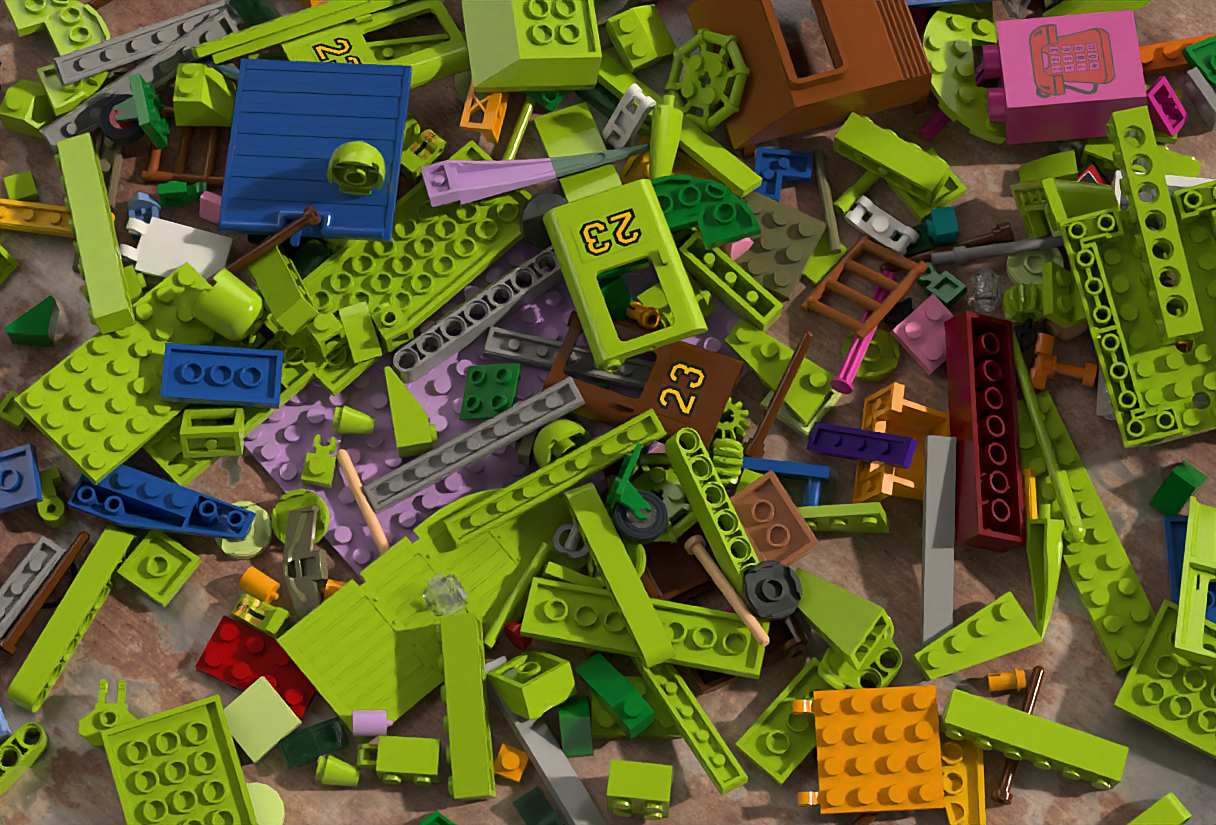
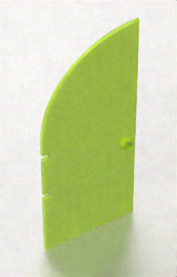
(379, 639)

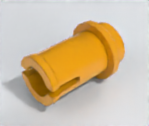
(646, 316)
(1006, 680)

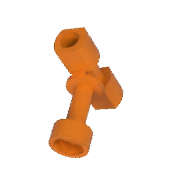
(1046, 366)

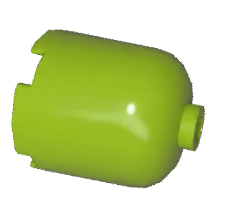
(230, 307)

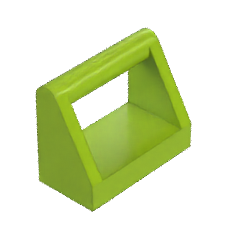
(212, 440)

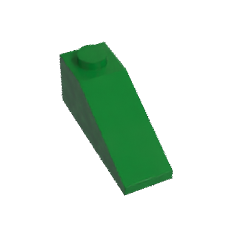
(616, 695)

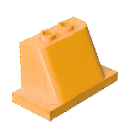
(892, 414)

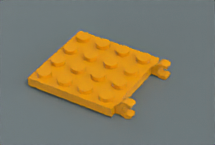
(875, 750)

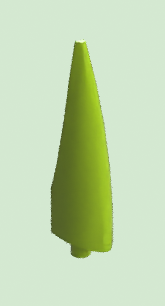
(664, 137)
(1044, 554)

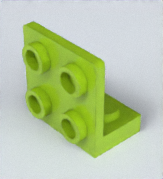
(1061, 296)

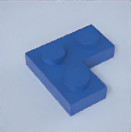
(780, 165)

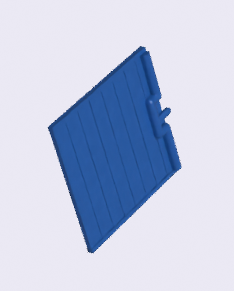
(284, 136)

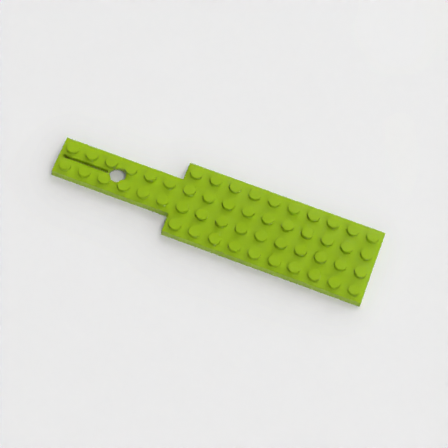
(421, 269)

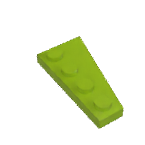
(769, 361)
(847, 518)
(983, 636)

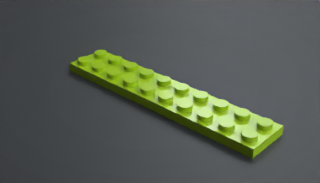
(1098, 562)

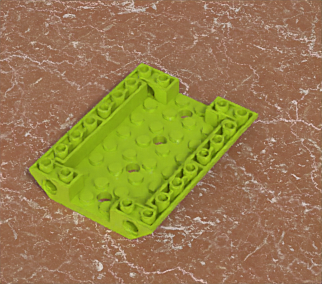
(1145, 379)

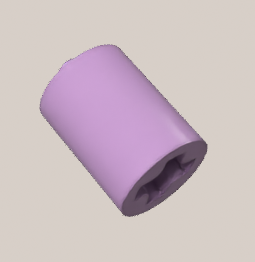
(370, 723)

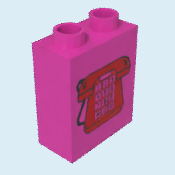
(1063, 75)

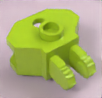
(105, 714)

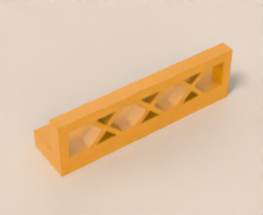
(493, 114)

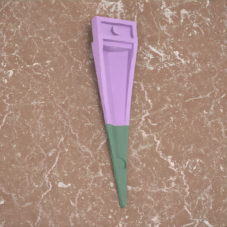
(476, 180)

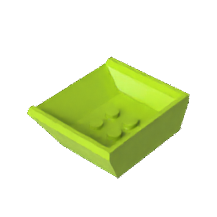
(532, 44)

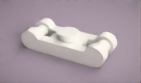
(627, 119)
(881, 226)

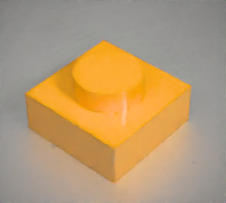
(511, 763)

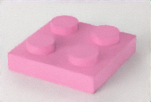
(924, 333)

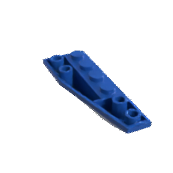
(152, 503)

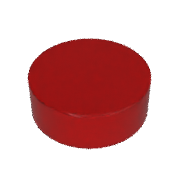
(513, 634)

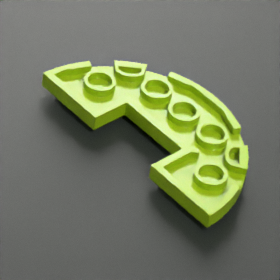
(70, 28)
(950, 55)

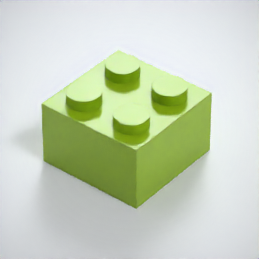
(639, 789)

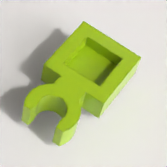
(320, 466)

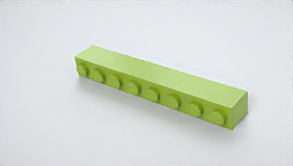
(95, 234)

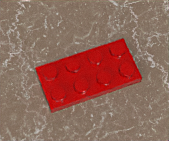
(243, 655)

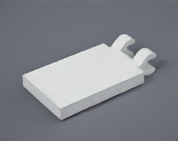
(169, 245)

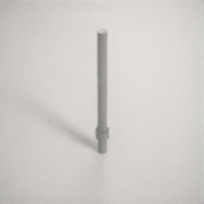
(962, 254)

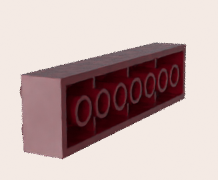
(986, 432)

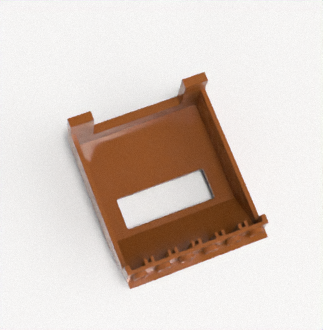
(873, 55)

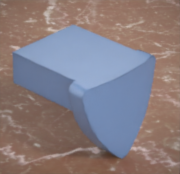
(143, 208)

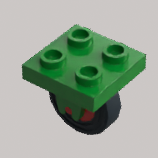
(131, 116)

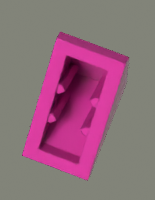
(1165, 107)

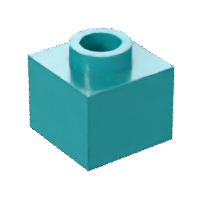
(942, 226)

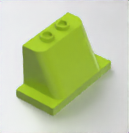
(1051, 200)

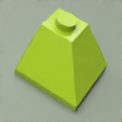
(26, 109)

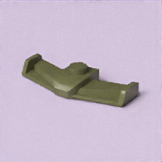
(301, 563)

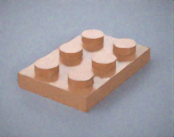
(773, 521)

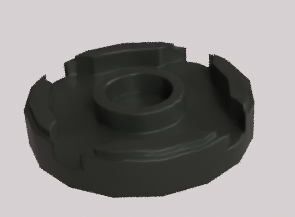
(531, 219)
(771, 590)

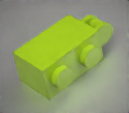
(403, 759)

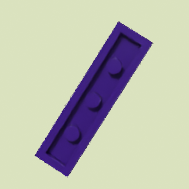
(862, 445)

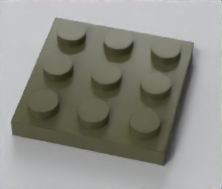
(783, 247)

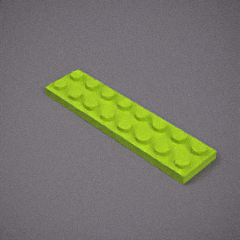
(590, 620)

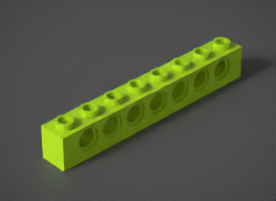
(1137, 124)

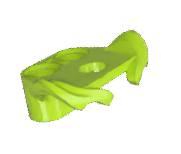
(843, 676)

